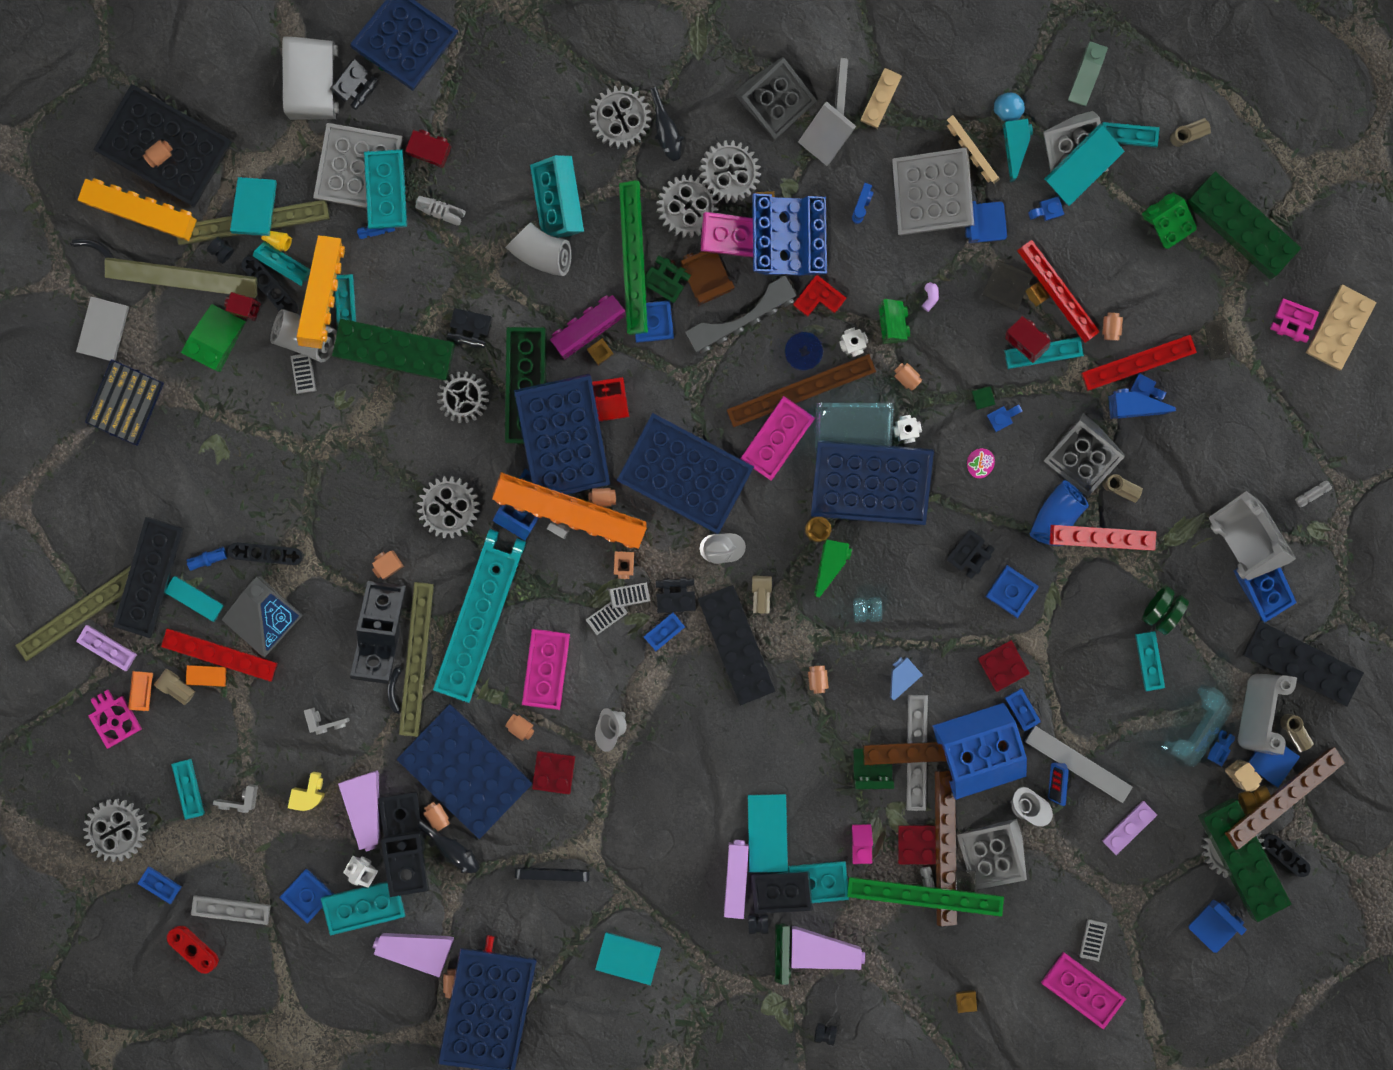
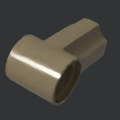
(1191, 132)
(1123, 488)
(761, 593)
(170, 684)
(1297, 733)

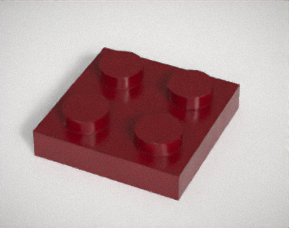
(1003, 665)
(553, 772)
(916, 844)

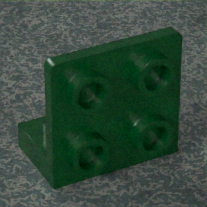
(871, 776)

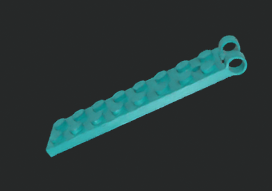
(478, 619)

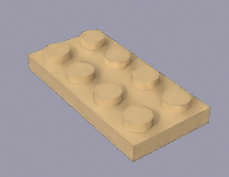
(976, 157)
(1341, 327)

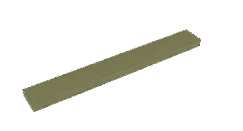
(281, 218)
(180, 277)
(73, 617)
(416, 659)

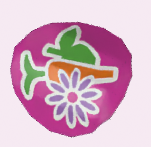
(980, 463)

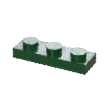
(782, 953)

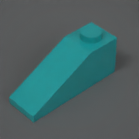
(1016, 138)

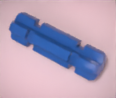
(364, 232)

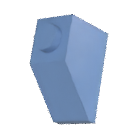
(902, 677)

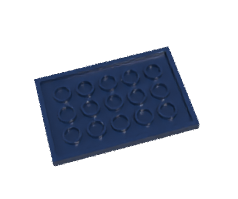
(562, 435)
(685, 473)
(872, 482)
(464, 771)
(486, 1010)

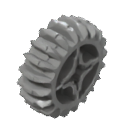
(459, 405)

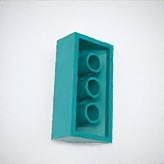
(557, 196)

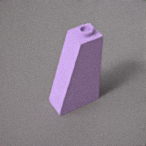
(363, 808)
(736, 879)
(419, 952)
(823, 952)

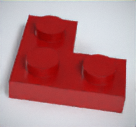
(817, 292)

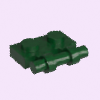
(662, 283)

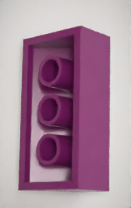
(588, 327)

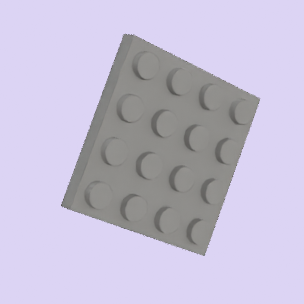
(342, 163)
(933, 191)

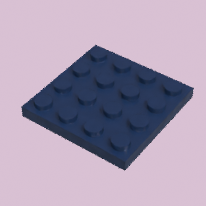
(404, 40)

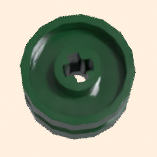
(1165, 610)

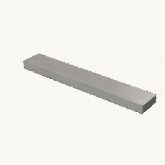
(1078, 764)
(916, 771)

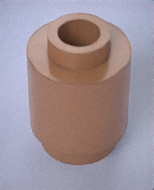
(158, 153)
(1112, 326)
(907, 376)
(603, 497)
(818, 679)
(520, 727)
(436, 816)
(448, 979)

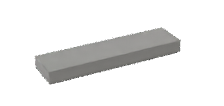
(230, 910)

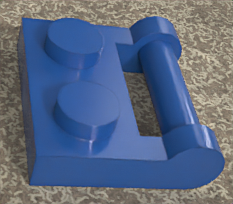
(864, 199)

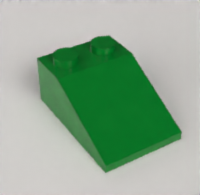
(892, 321)
(213, 338)
(832, 560)

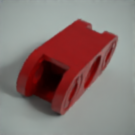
(182, 945)

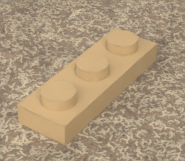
(881, 98)

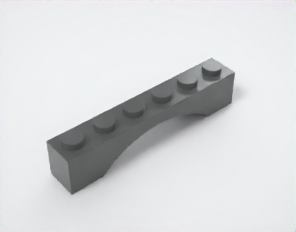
(706, 335)

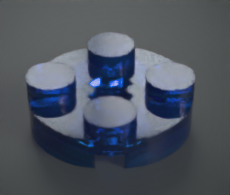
(813, 346)

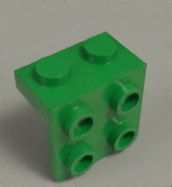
(1170, 219)

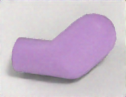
(933, 296)

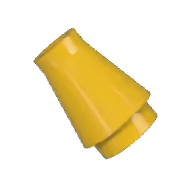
(278, 240)

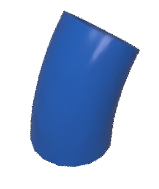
(1060, 508)

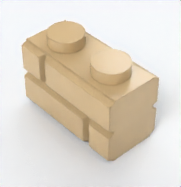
(1243, 775)

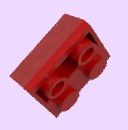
(610, 399)

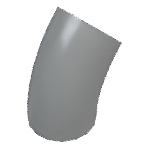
(541, 251)
(285, 335)

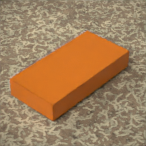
(206, 675)
(140, 691)

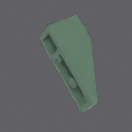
(1087, 73)

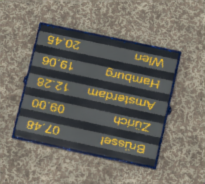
(124, 402)

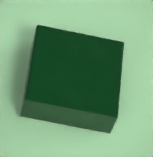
(983, 398)

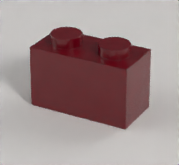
(428, 148)
(242, 306)
(1028, 339)

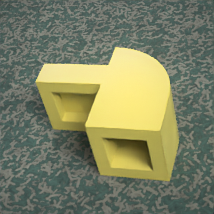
(307, 799)

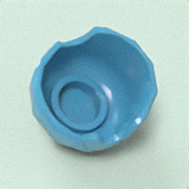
(1009, 106)

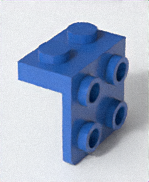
(988, 223)
(1216, 925)

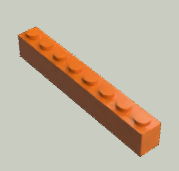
(569, 510)

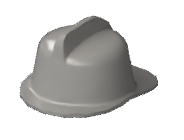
(722, 548)
(609, 728)
(1031, 807)

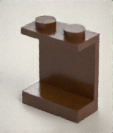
(707, 276)

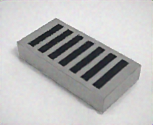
(303, 374)
(629, 595)
(605, 617)
(1093, 940)

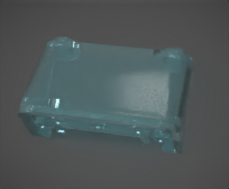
(854, 423)
(1217, 713)

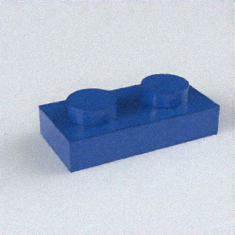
(664, 631)
(1022, 709)
(159, 885)

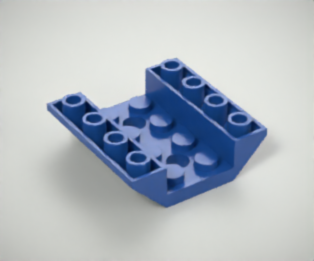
(800, 237)
(980, 737)

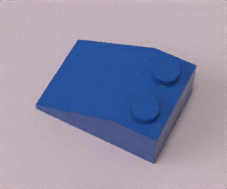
(1133, 404)
(516, 521)
(1268, 593)

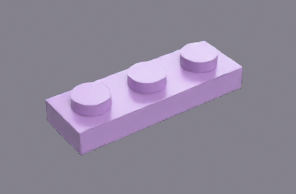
(106, 648)
(1129, 827)

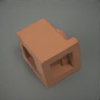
(624, 557)

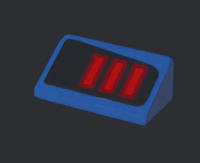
(1058, 783)

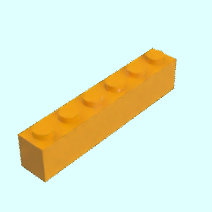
(136, 209)
(319, 292)

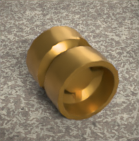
(818, 529)
(1249, 801)

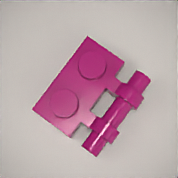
(1295, 314)

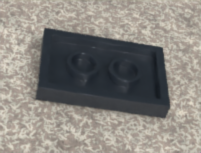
(782, 892)

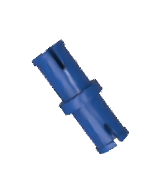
(206, 558)

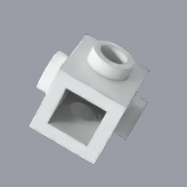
(854, 349)
(899, 429)
(360, 871)

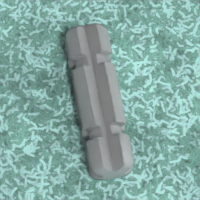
(1313, 493)
(926, 872)

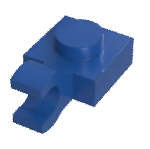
(1048, 209)
(1146, 387)
(1001, 418)
(1221, 750)

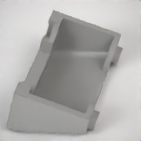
(308, 78)
(1251, 536)
(1259, 713)

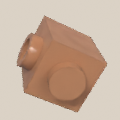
(386, 564)

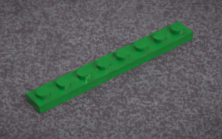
(633, 257)
(925, 896)

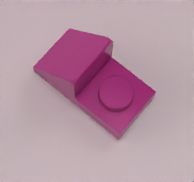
(862, 844)

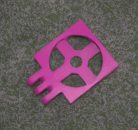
(105, 706)

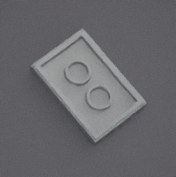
(841, 85)
(826, 134)
(102, 329)

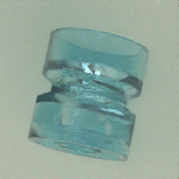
(860, 609)

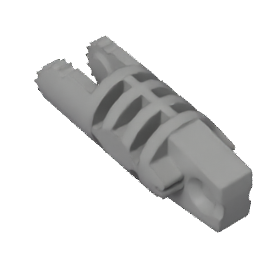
(440, 210)

